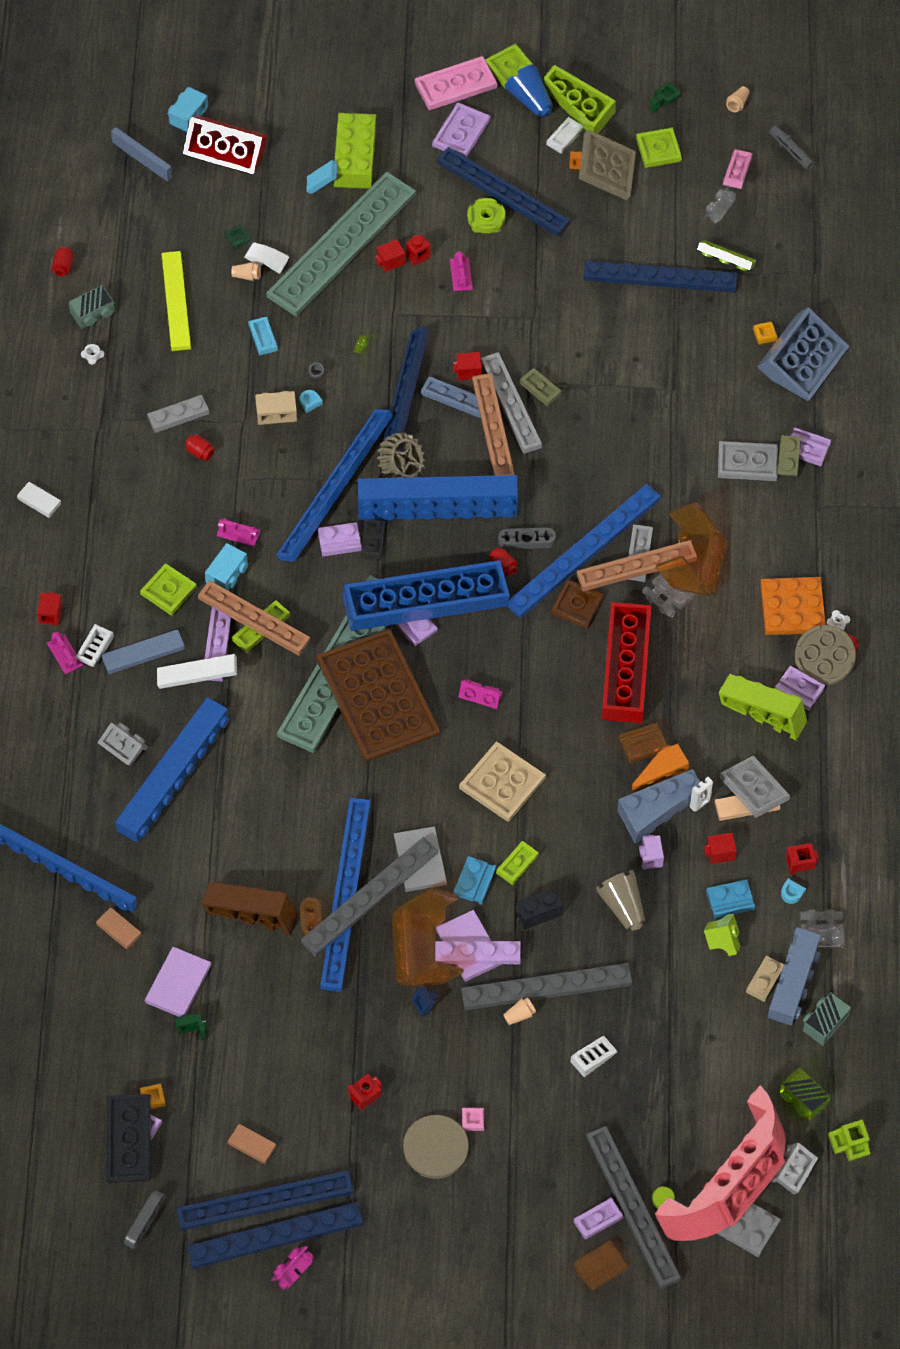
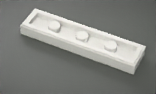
(197, 671)

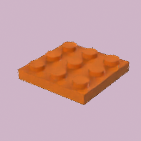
(792, 605)

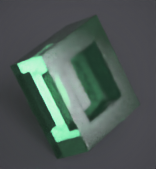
(237, 236)

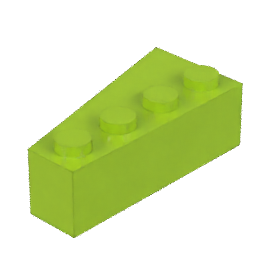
(579, 99)
(764, 704)

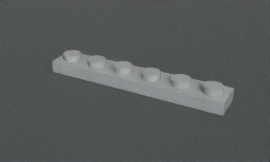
(511, 403)

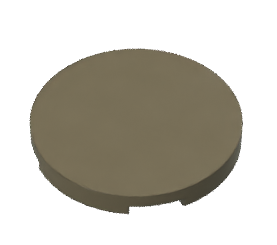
(825, 654)
(435, 1146)

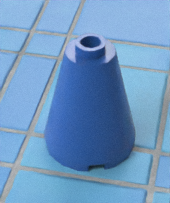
(530, 90)

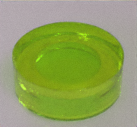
(361, 344)

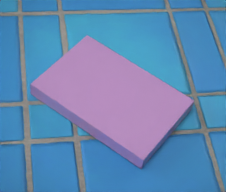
(461, 129)
(466, 928)
(178, 982)

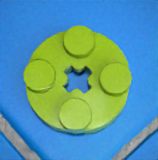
(482, 224)

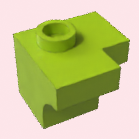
(723, 935)
(851, 1139)

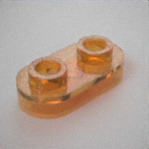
(311, 919)

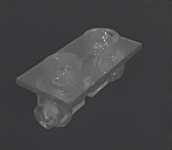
(715, 208)

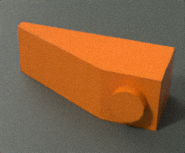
(665, 765)

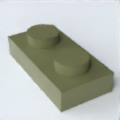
(540, 387)
(789, 455)

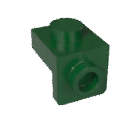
(189, 1023)

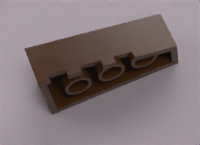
(251, 905)

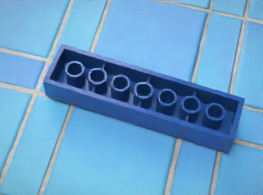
(437, 497)
(425, 595)

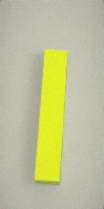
(176, 301)

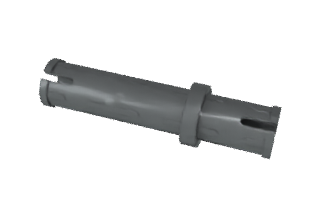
(786, 141)

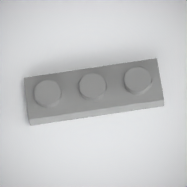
(178, 413)
(640, 544)

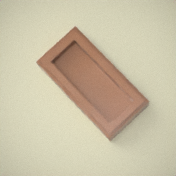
(118, 928)
(252, 1144)

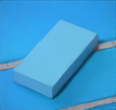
(321, 177)
(263, 336)

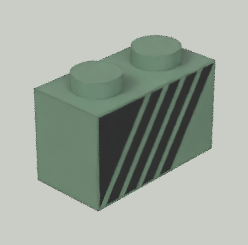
(91, 307)
(826, 1019)

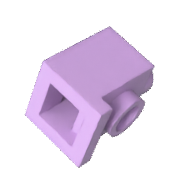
(651, 852)

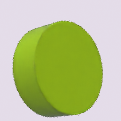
(660, 1196)

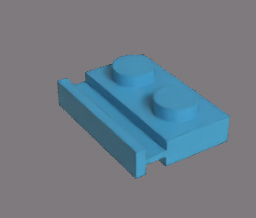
(474, 880)
(730, 898)

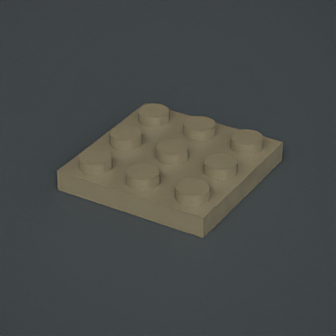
(607, 165)

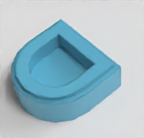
(310, 400)
(792, 892)

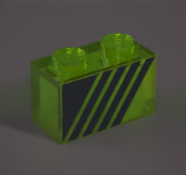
(804, 1094)

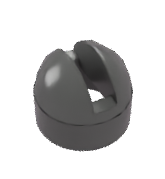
(316, 367)

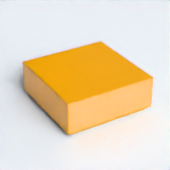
(765, 333)
(157, 1096)

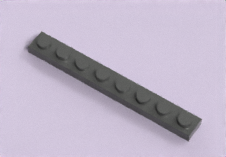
(369, 896)
(546, 986)
(633, 1207)

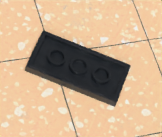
(128, 1138)

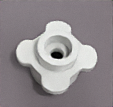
(92, 349)
(837, 616)

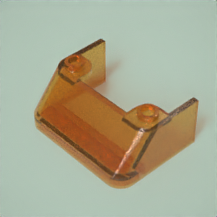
(710, 547)
(415, 940)

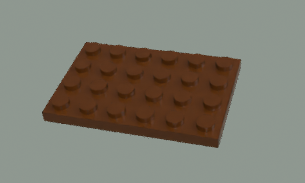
(377, 695)

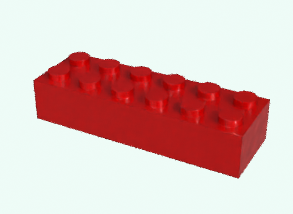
(626, 662)

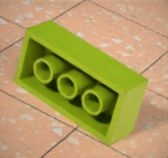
(355, 150)

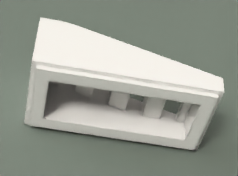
(96, 631)
(584, 1069)

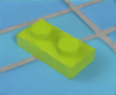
(517, 863)

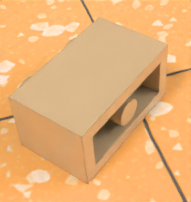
(276, 407)

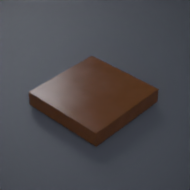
(577, 605)

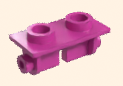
(461, 272)
(237, 532)
(64, 653)
(476, 693)
(298, 1260)

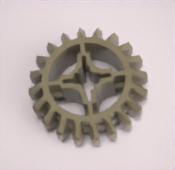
(406, 456)

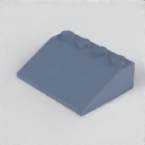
(803, 354)

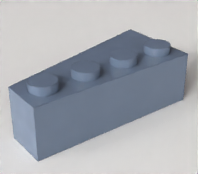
(656, 804)
(794, 977)

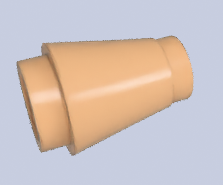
(737, 100)
(247, 271)
(520, 1011)

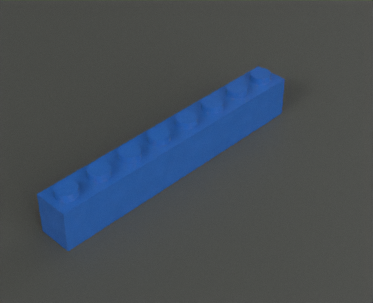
(172, 770)

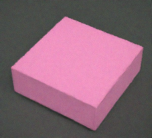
(473, 1119)

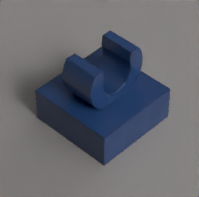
(424, 1000)

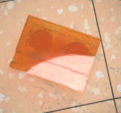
(642, 742)
(600, 1265)

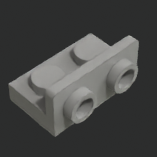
(122, 743)
(796, 1169)

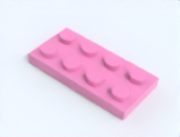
(455, 83)

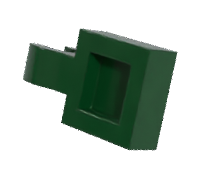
(665, 94)

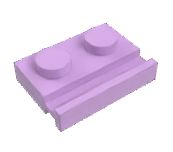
(812, 447)
(339, 539)
(417, 630)
(801, 685)

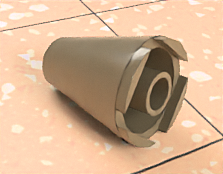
(623, 899)

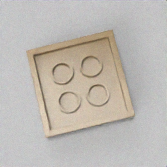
(502, 781)

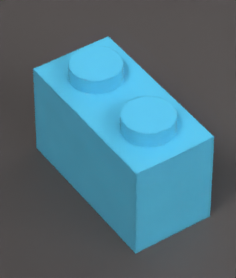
(189, 104)
(227, 567)

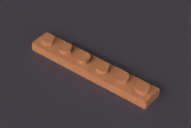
(492, 425)
(633, 566)
(254, 618)

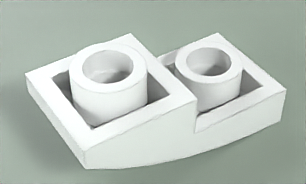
(266, 255)

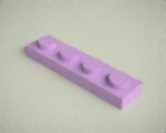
(217, 636)
(477, 952)

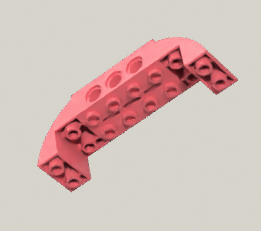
(735, 1183)

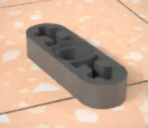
(512, 533)
(144, 1219)

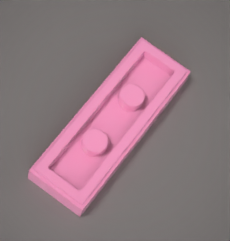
(737, 169)

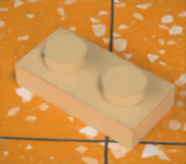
(765, 978)

